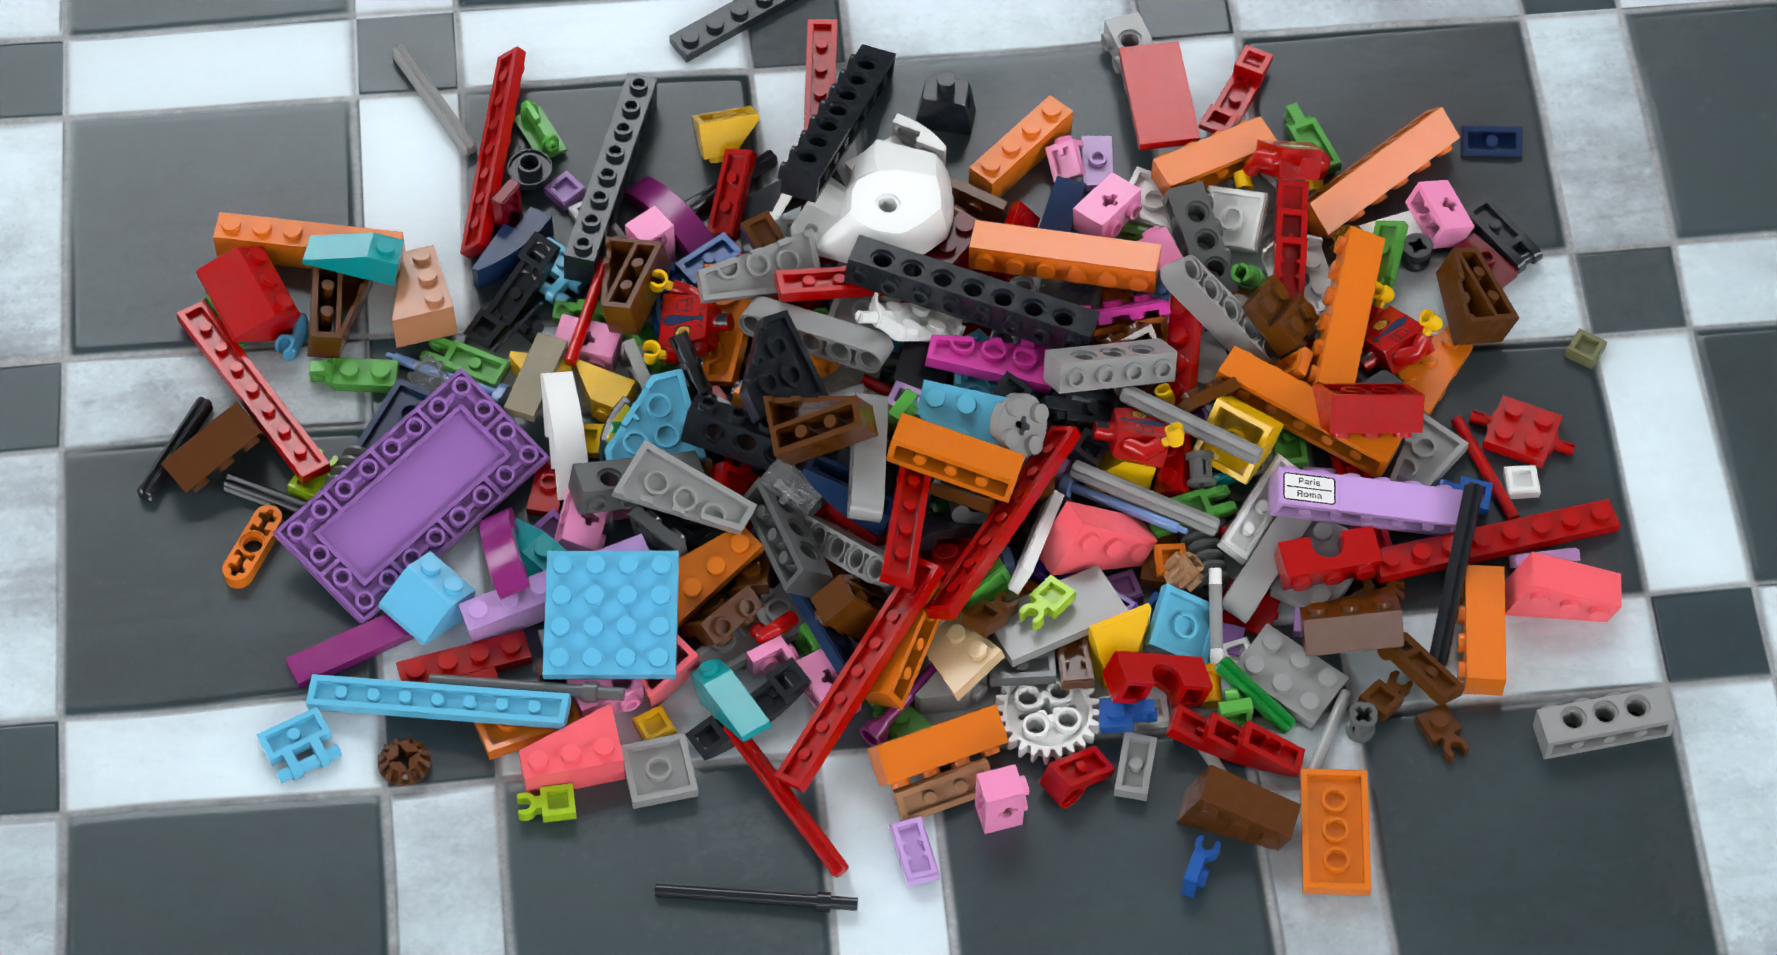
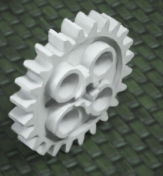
(1054, 738)

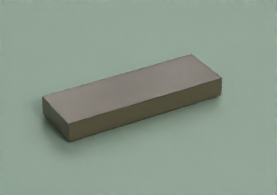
(526, 393)

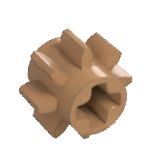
(1184, 571)

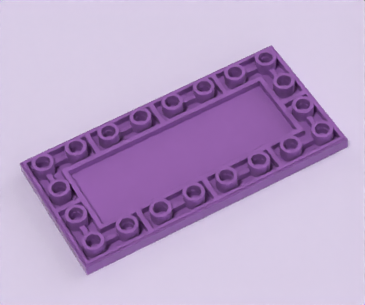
(411, 494)

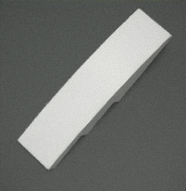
(563, 426)

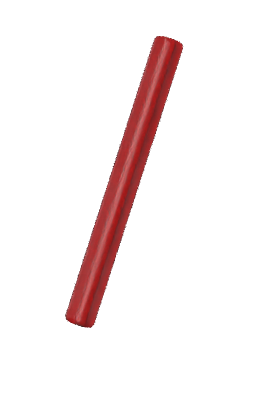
(790, 805)

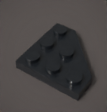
(777, 366)

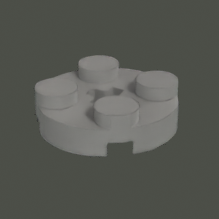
(1033, 420)

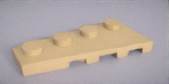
(962, 656)

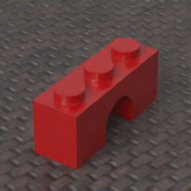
(1303, 567)
(1180, 677)

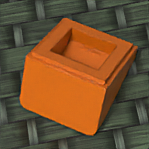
(1163, 552)

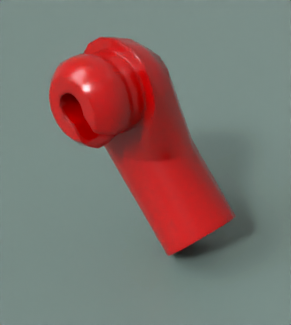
(775, 628)

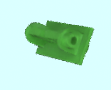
(539, 130)

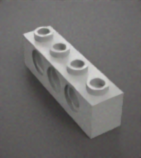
(1124, 32)
(1109, 365)
(1591, 734)

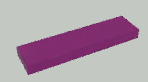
(346, 649)

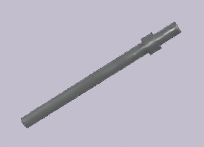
(589, 691)

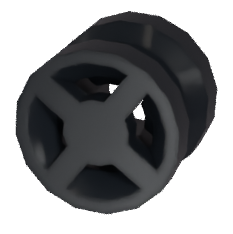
(1420, 259)

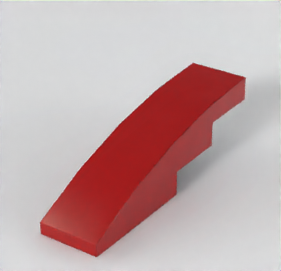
(1291, 235)
(1243, 745)

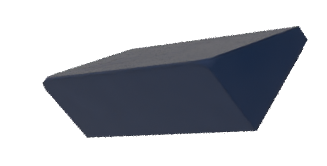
(1490, 141)

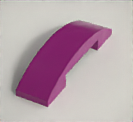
(688, 228)
(503, 553)

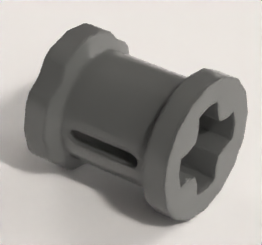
(1200, 469)
(1361, 722)

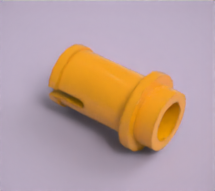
(1216, 693)

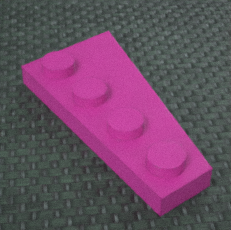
(1130, 310)
(989, 359)

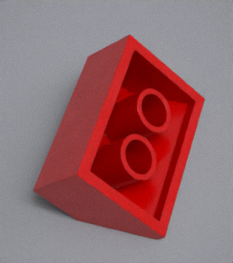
(249, 295)
(1369, 409)

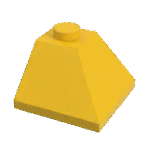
(723, 130)
(1118, 633)

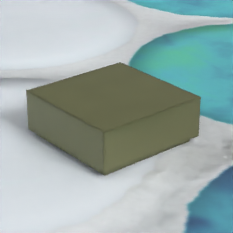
(1585, 349)

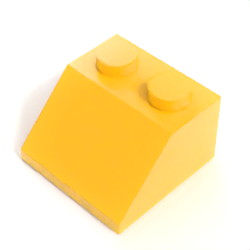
(1246, 423)

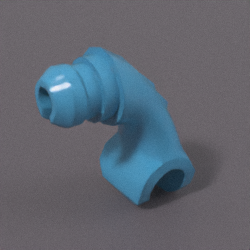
(292, 343)

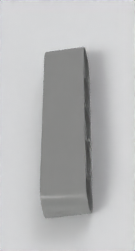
(1214, 307)
(825, 335)
(868, 467)
(847, 550)
(1260, 568)

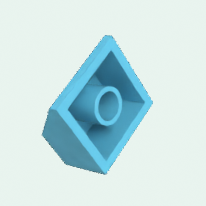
(427, 598)

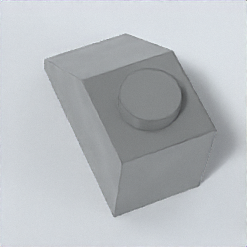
(938, 698)

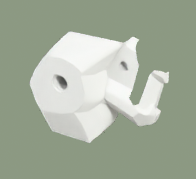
(891, 197)

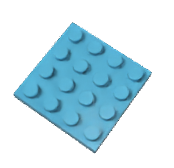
(611, 615)

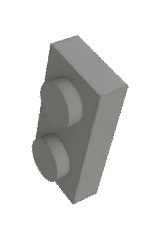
(1135, 766)

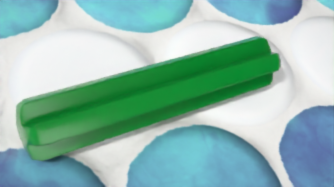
(1260, 698)

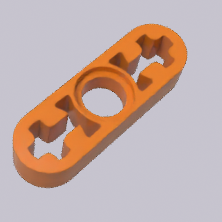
(252, 560)

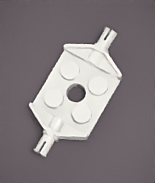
(1316, 272)
(908, 320)

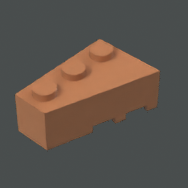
(422, 300)

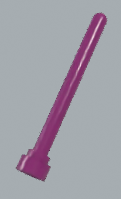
(876, 730)

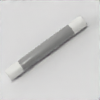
(1215, 615)

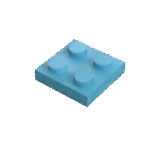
(1179, 624)

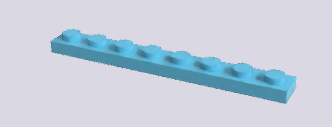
(439, 701)

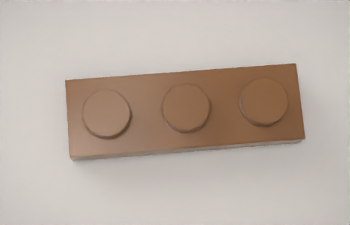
(939, 791)

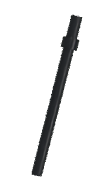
(822, 901)

